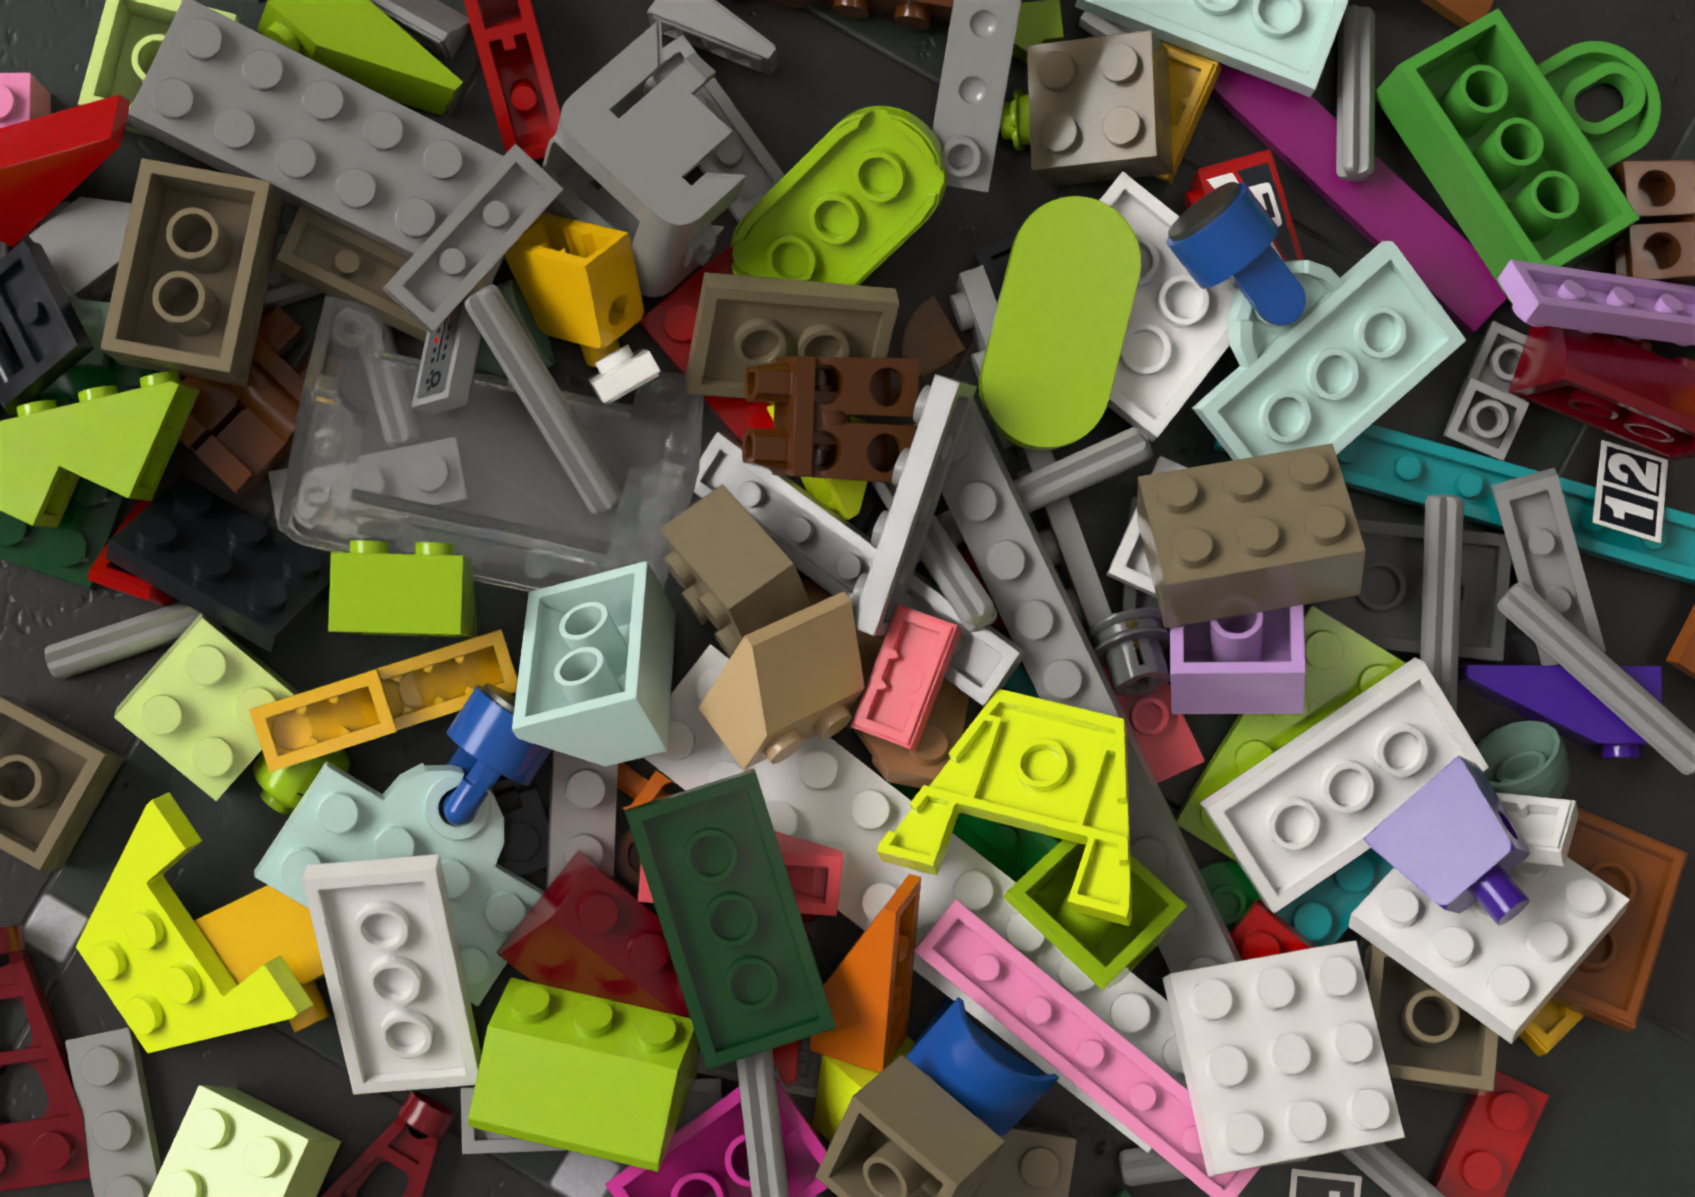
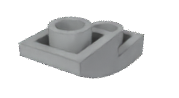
(1484, 411)

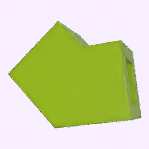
(1037, 24)

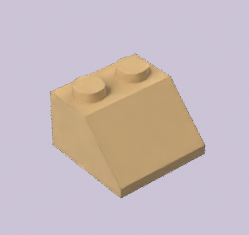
(788, 683)

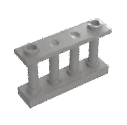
(974, 88)

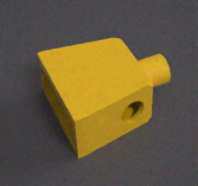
(578, 282)
(260, 930)

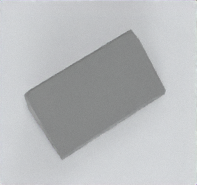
(429, 23)

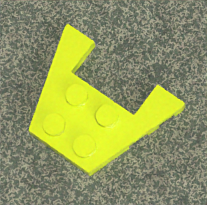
(1040, 772)
(159, 960)

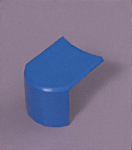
(978, 1069)

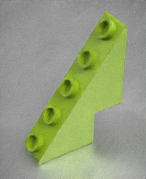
(105, 437)

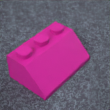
(712, 1158)

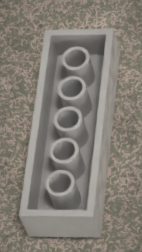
(306, 130)

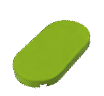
(845, 201)
(1060, 323)

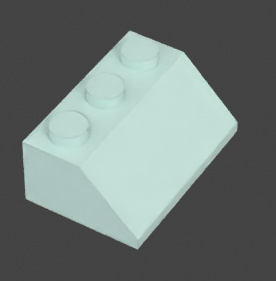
(597, 667)

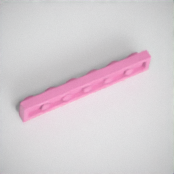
(1073, 1041)

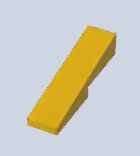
(381, 700)

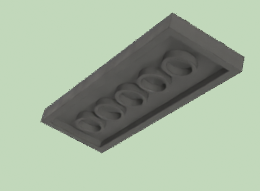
(1392, 588)

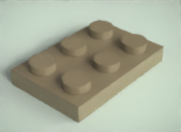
(763, 318)

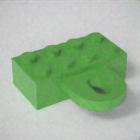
(1511, 147)

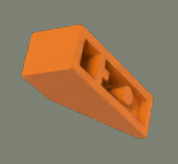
(873, 986)

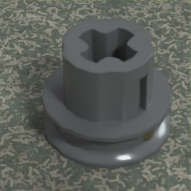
(1132, 650)

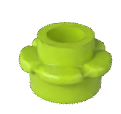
(1016, 120)

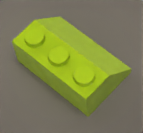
(584, 1074)

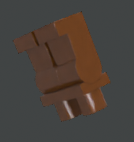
(1664, 237)
(814, 412)
(250, 428)

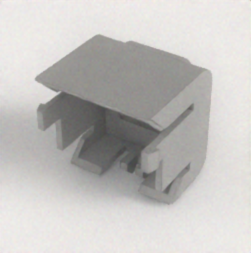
(641, 160)

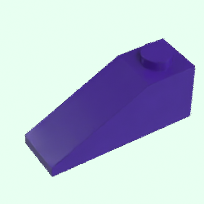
(1562, 702)

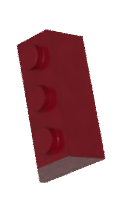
(1611, 387)
(596, 941)

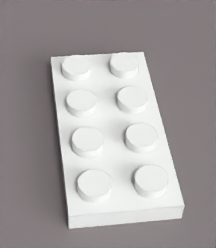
(1329, 787)
(394, 973)

